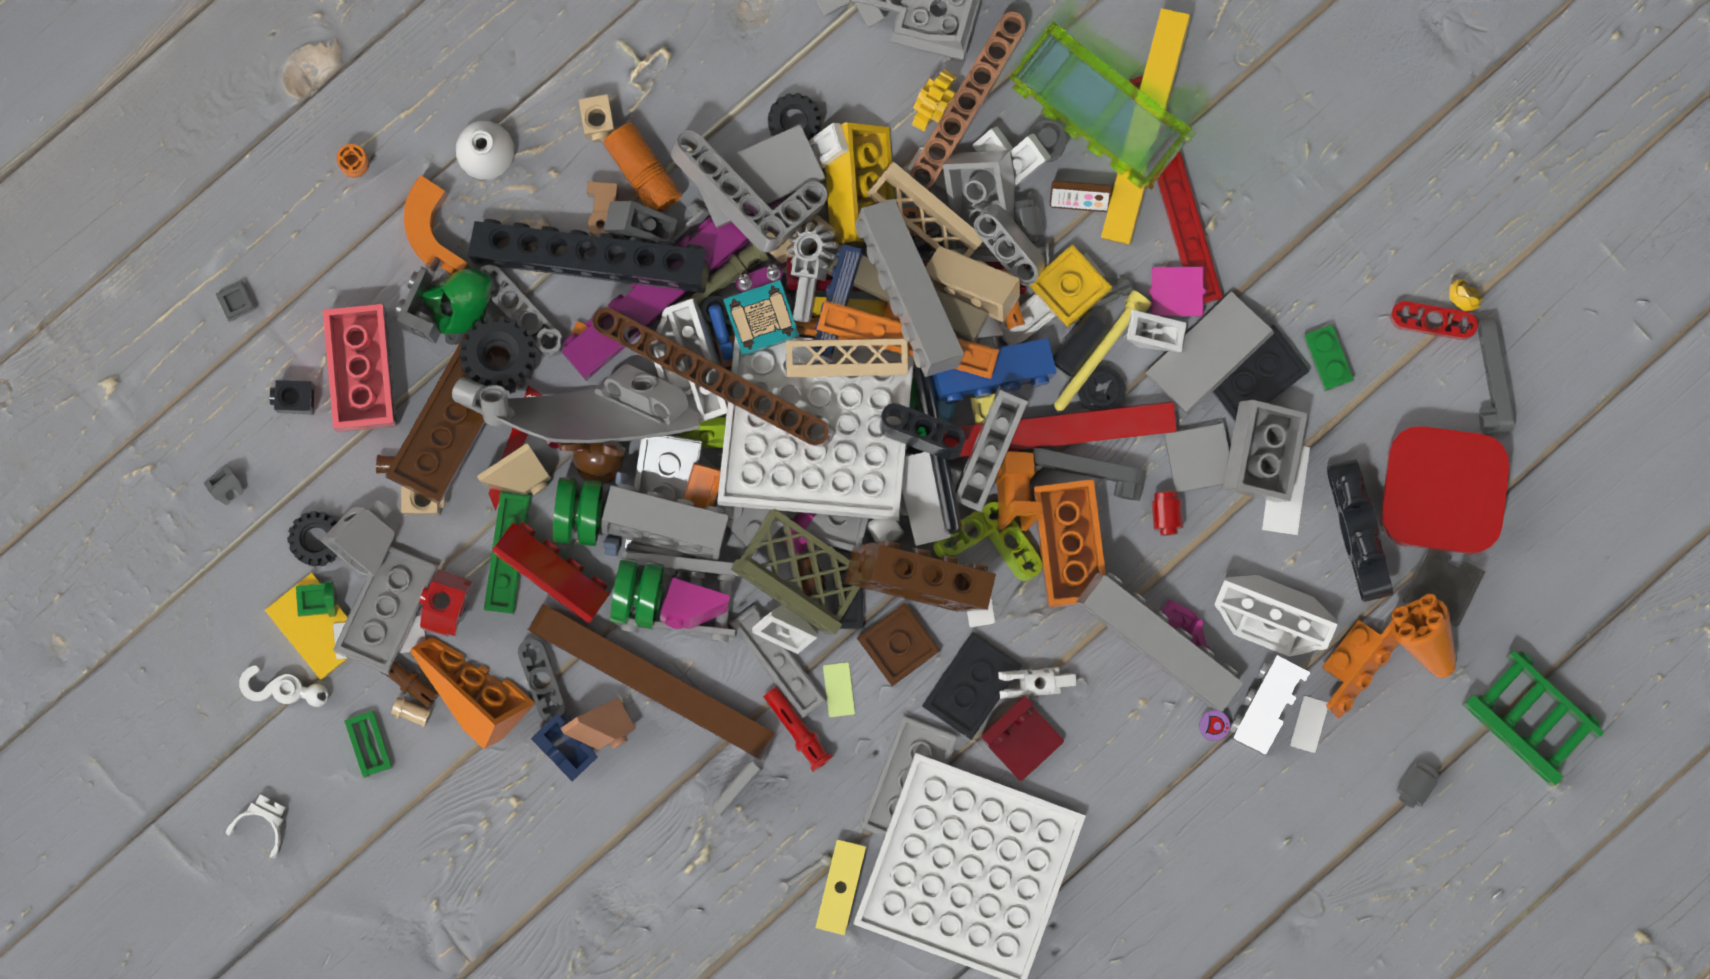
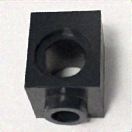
(305, 403)

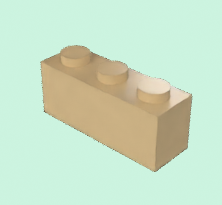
(974, 282)

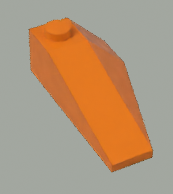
(477, 700)

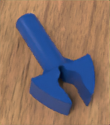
(721, 332)

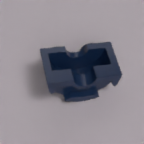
(566, 752)

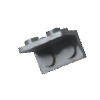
(407, 310)

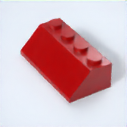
(550, 572)

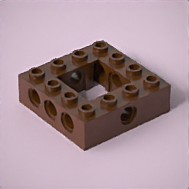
(956, 588)

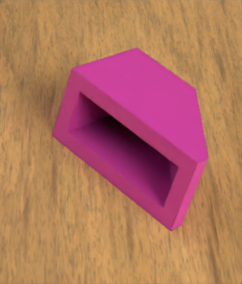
(691, 605)

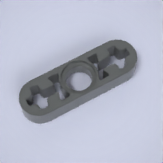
(527, 661)

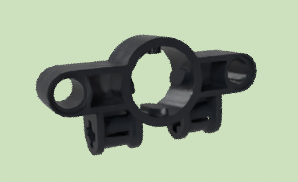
(1359, 530)

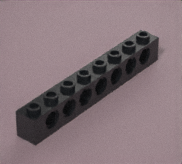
(689, 277)

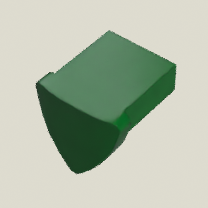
(317, 599)

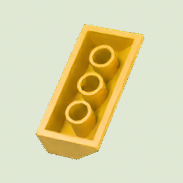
(854, 175)

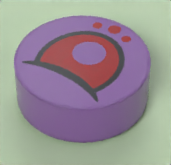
(1214, 725)

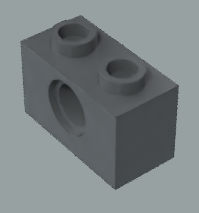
(635, 220)

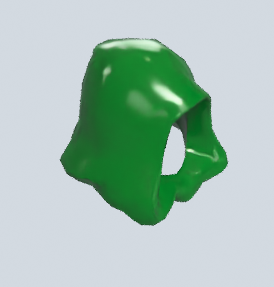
(468, 296)

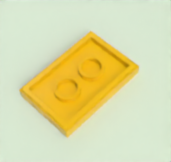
(308, 634)

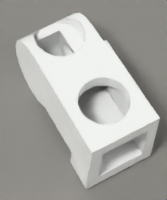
(884, 530)

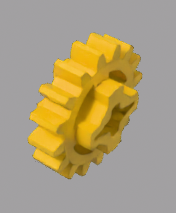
(934, 100)

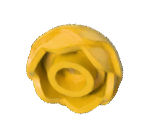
(1463, 296)

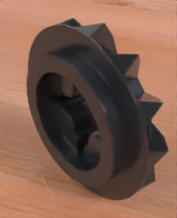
(1115, 390)

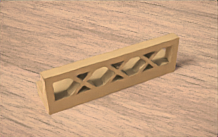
(928, 204)
(846, 368)

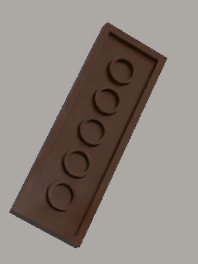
(440, 435)

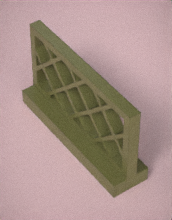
(785, 593)

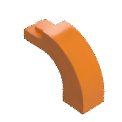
(419, 214)

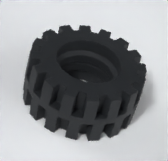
(797, 102)

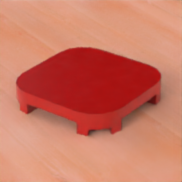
(1445, 490)

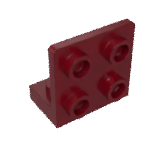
(1022, 739)

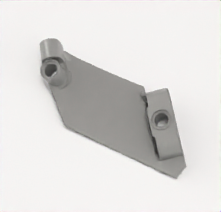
(624, 409)

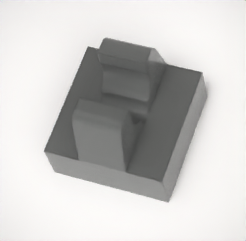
(221, 483)

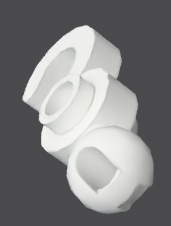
(285, 689)

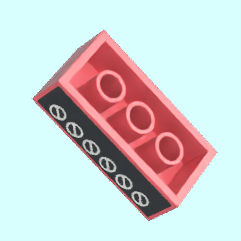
(359, 368)

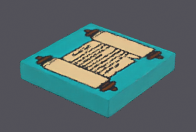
(761, 318)

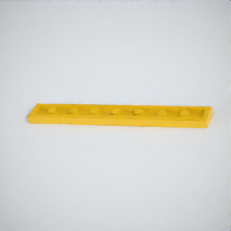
(1157, 85)

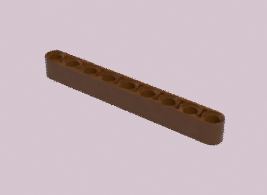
(699, 371)
(651, 681)

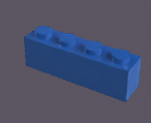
(1014, 366)

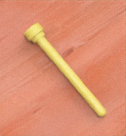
(1134, 301)

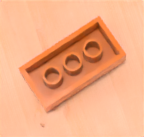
(1068, 540)

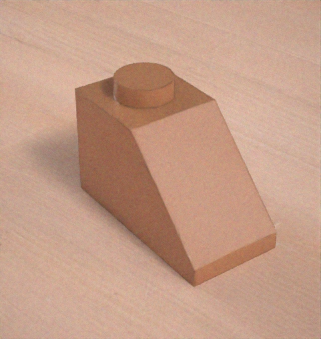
(601, 726)

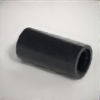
(1080, 344)

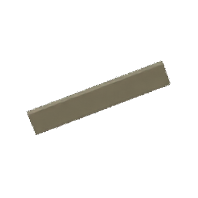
(963, 317)

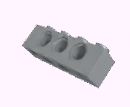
(990, 448)

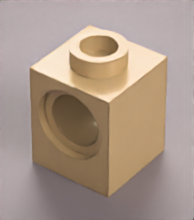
(591, 106)
(410, 508)

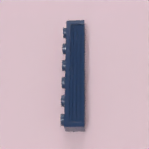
(840, 289)

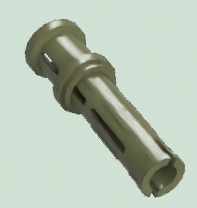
(738, 265)

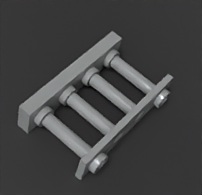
(696, 570)

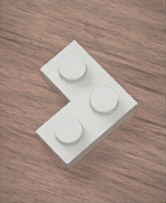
(1025, 156)

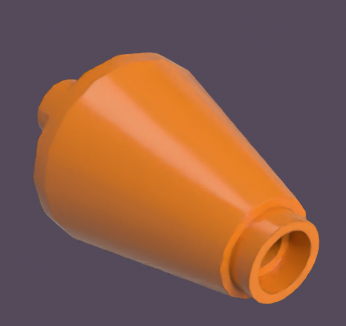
(1426, 634)

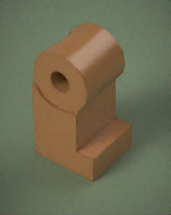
(603, 195)

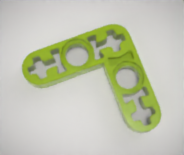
(988, 528)

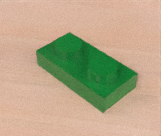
(1328, 358)

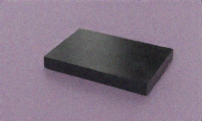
(1262, 375)
(970, 686)

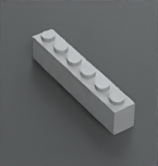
(909, 288)
(1159, 641)

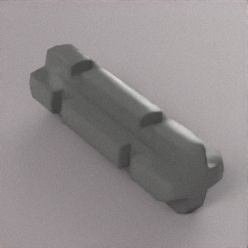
(1122, 288)

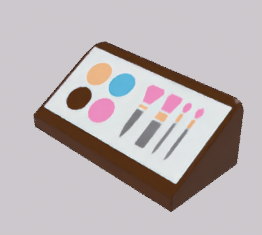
(1080, 196)

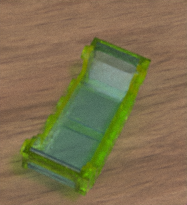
(1100, 107)

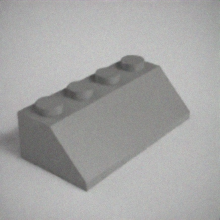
(664, 523)

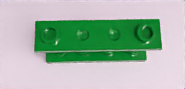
(1504, 727)

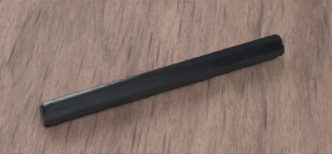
(940, 466)

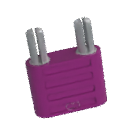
(759, 278)

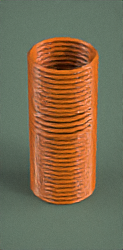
(638, 159)

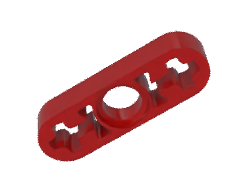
(1443, 312)

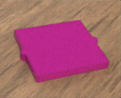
(1177, 291)

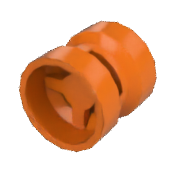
(352, 166)

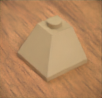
(517, 473)

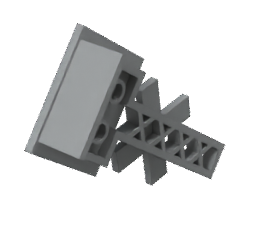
(916, 24)

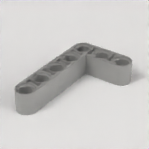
(744, 196)

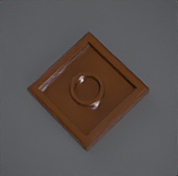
(898, 644)

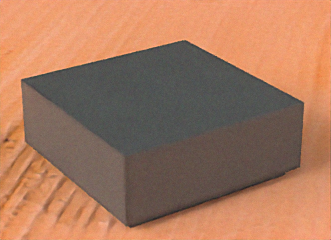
(235, 301)

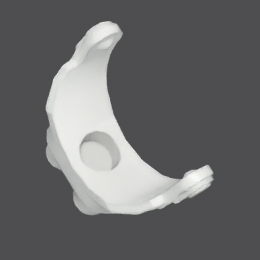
(269, 812)

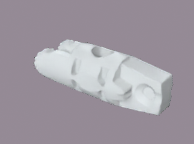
(1049, 682)

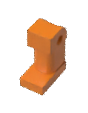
(1014, 490)

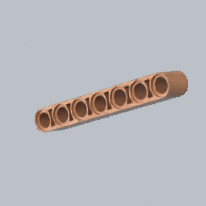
(971, 89)

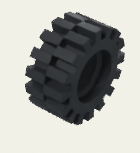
(297, 536)

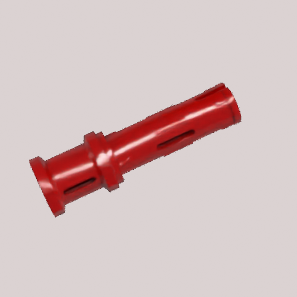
(806, 741)

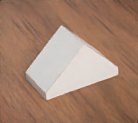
(1155, 332)
(785, 629)

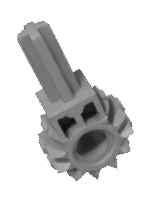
(808, 267)

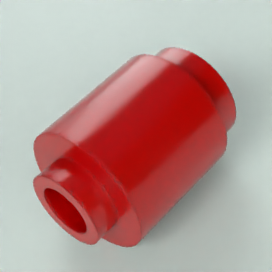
(1167, 513)

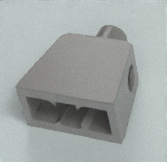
(362, 538)

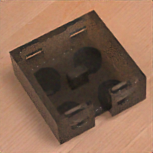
(1447, 582)

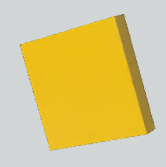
(1070, 286)

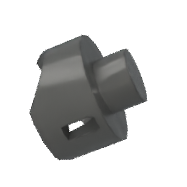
(1051, 137)

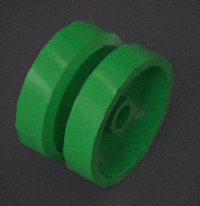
(581, 512)
(642, 593)

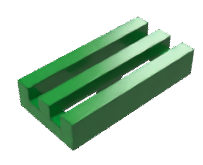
(379, 739)

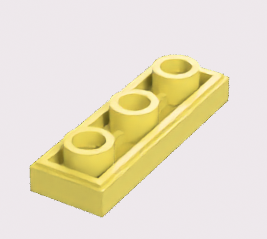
(837, 906)

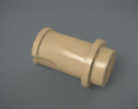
(410, 711)

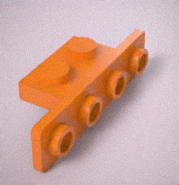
(1356, 663)

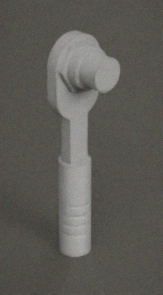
(698, 216)

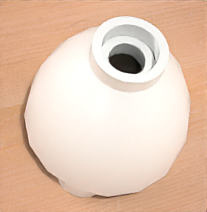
(491, 160)

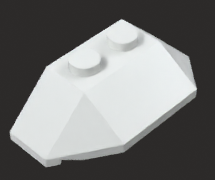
(689, 328)
(1274, 615)

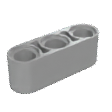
(1008, 230)

